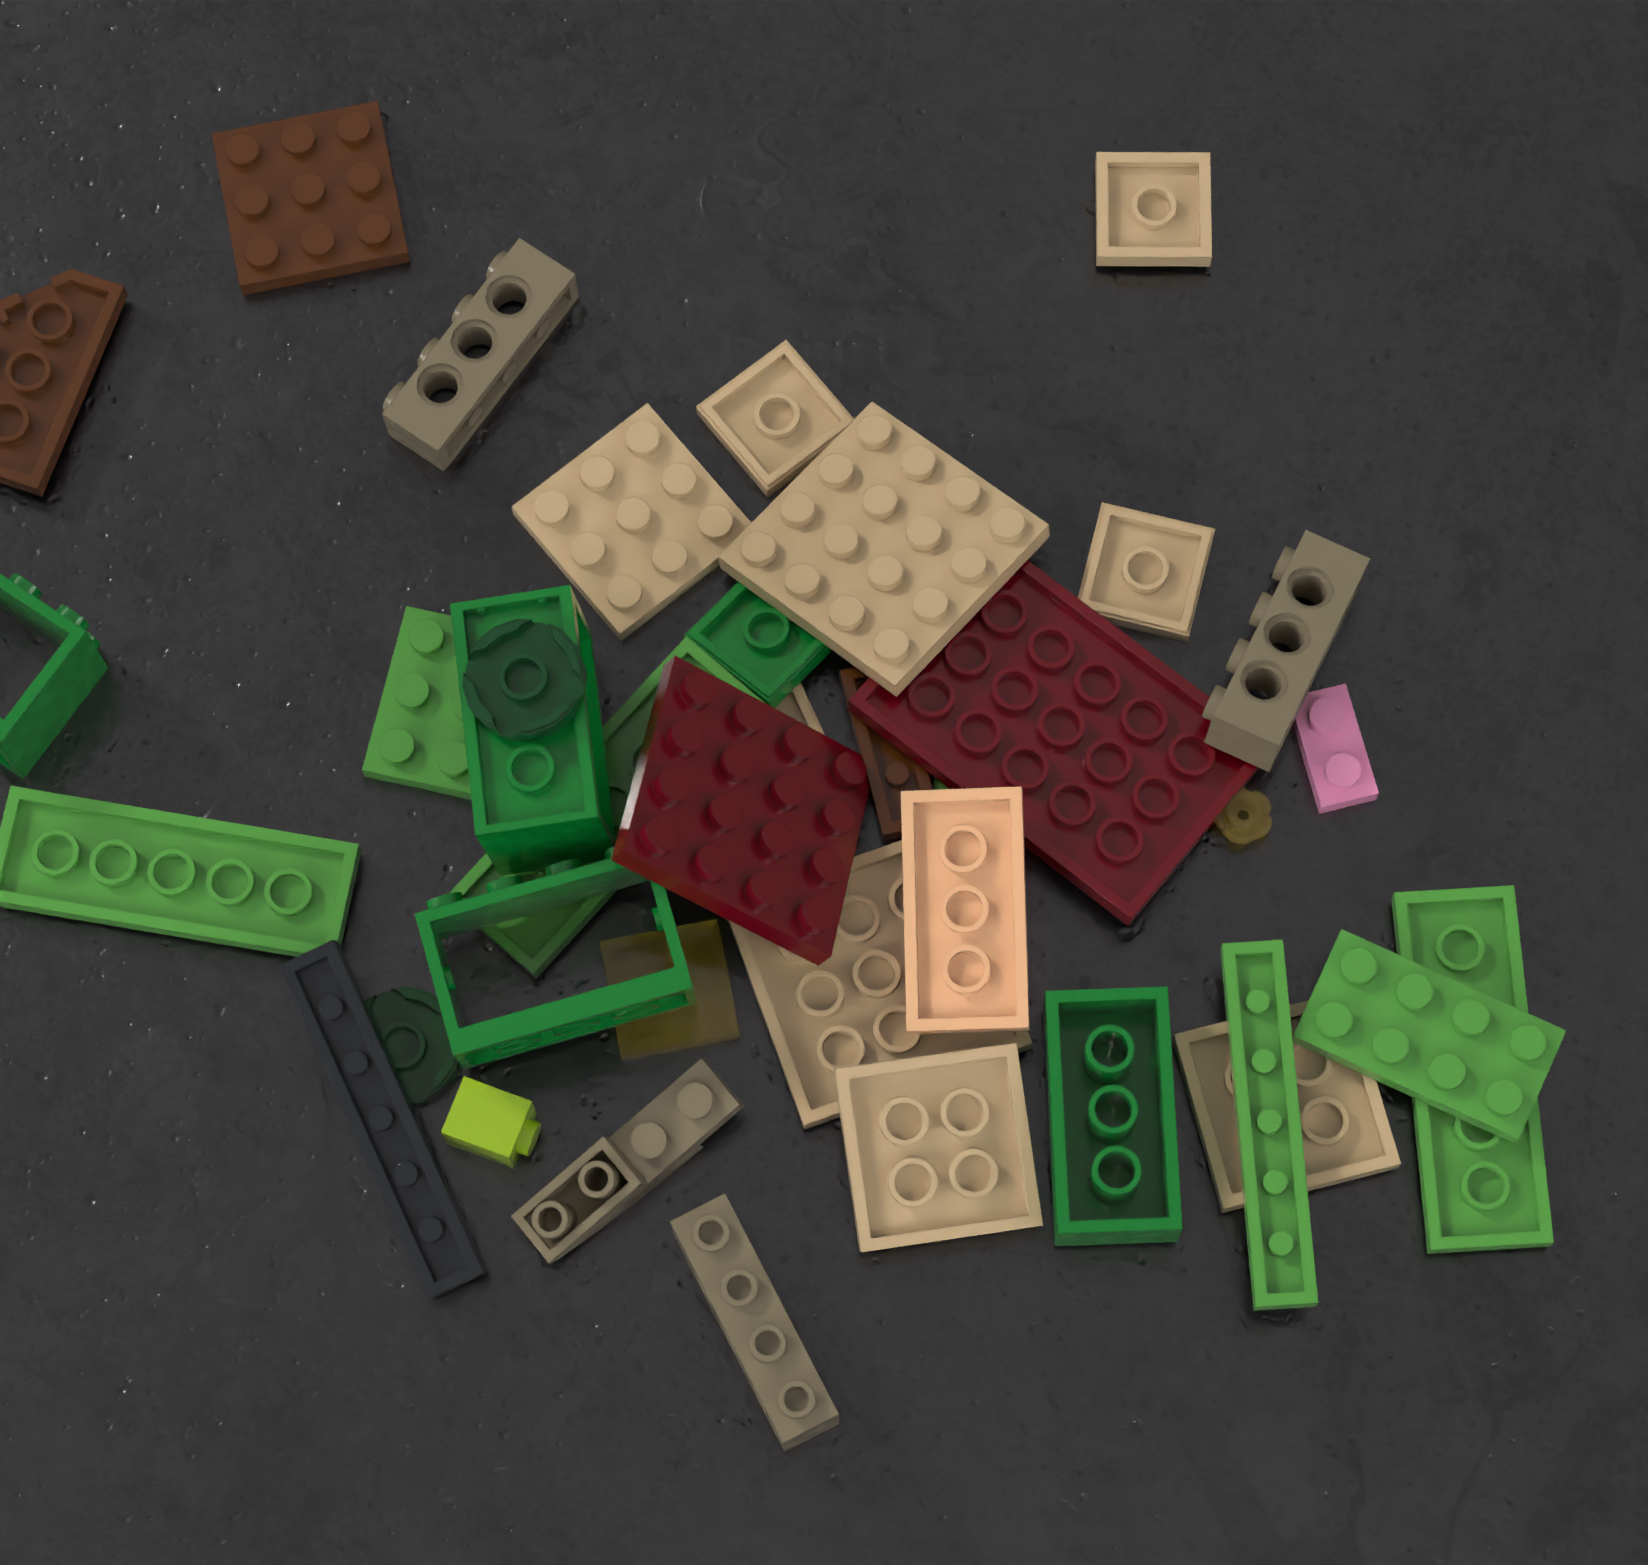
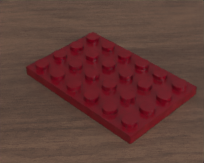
(1079, 719)

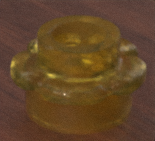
(1246, 830)

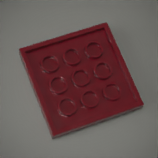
(744, 811)

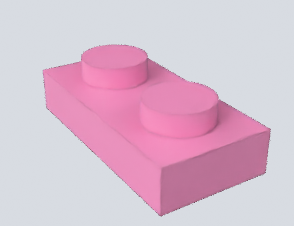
(1334, 750)

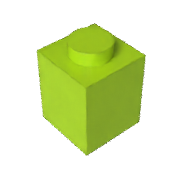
(491, 1123)

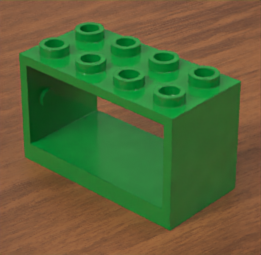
(59, 685)
(544, 795)
(560, 1019)

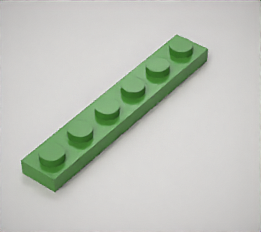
(1268, 1125)

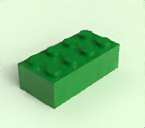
(1111, 1116)

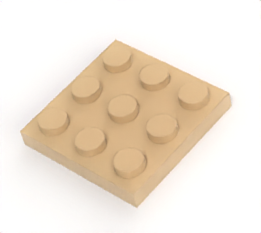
(632, 521)
(1339, 1108)
(938, 1147)

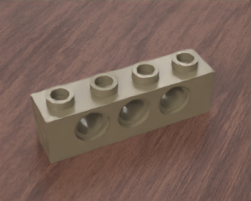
(444, 428)
(1258, 727)
(755, 1322)

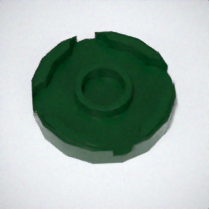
(524, 680)
(415, 1040)

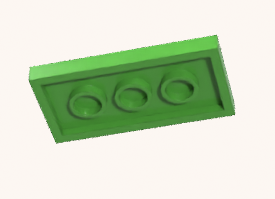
(1428, 1036)

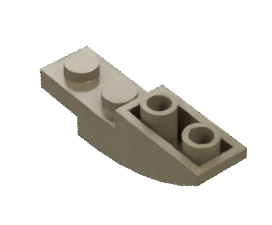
(628, 1163)

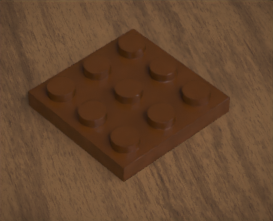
(310, 197)

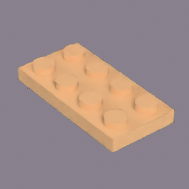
(965, 910)

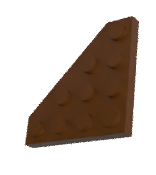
(46, 366)

